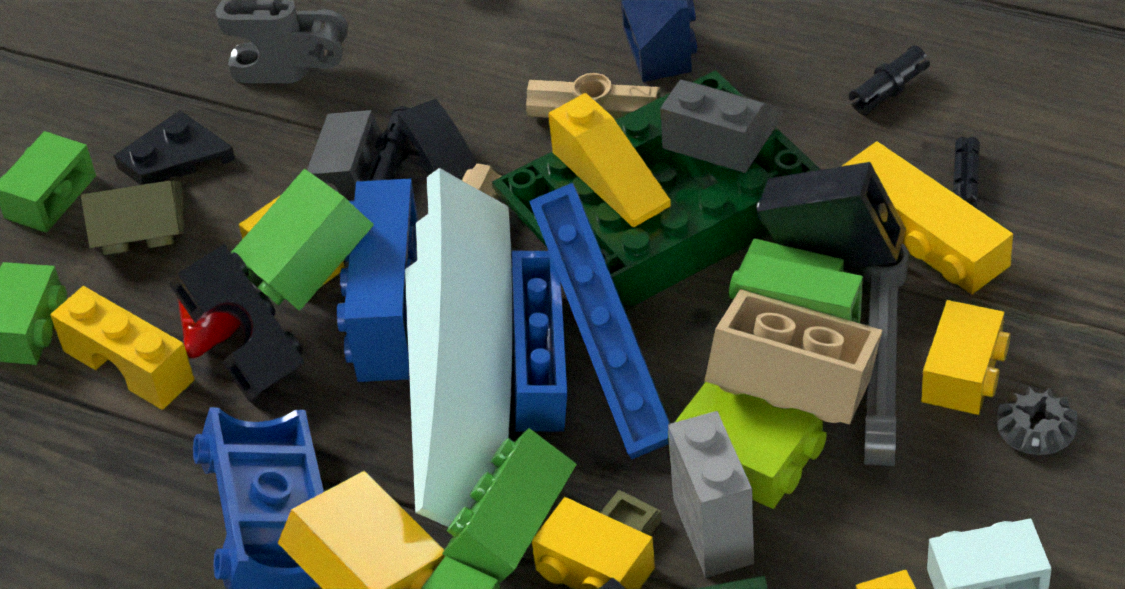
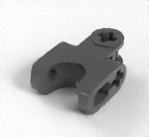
(281, 39)

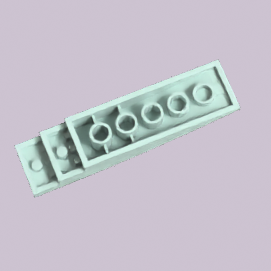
(458, 343)

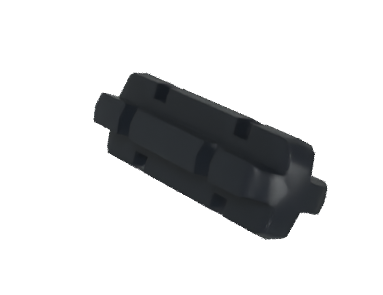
(966, 169)

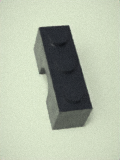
(221, 285)

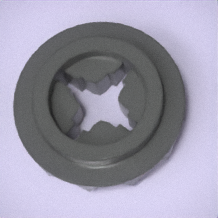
(1049, 435)

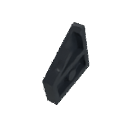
(171, 150)

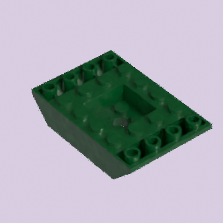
(709, 210)

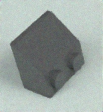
(716, 125)

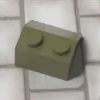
(134, 214)

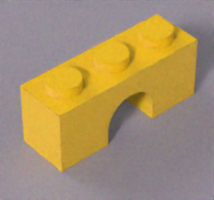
(147, 357)

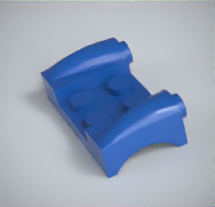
(260, 478)

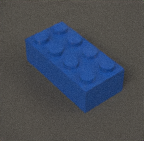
(376, 283)

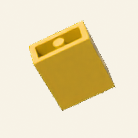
(359, 539)

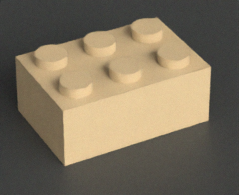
(793, 356)

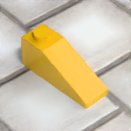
(604, 158)

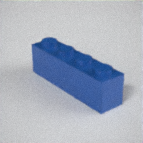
(537, 343)

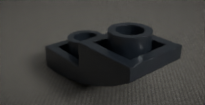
(436, 139)

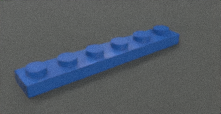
(602, 321)

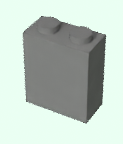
(711, 494)

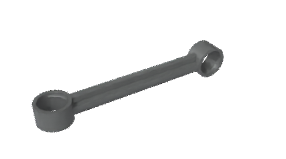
(881, 390)

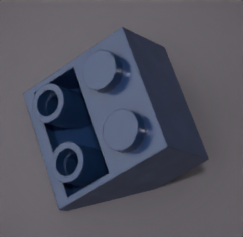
(660, 36)

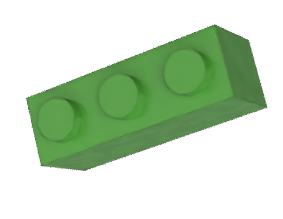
(509, 505)

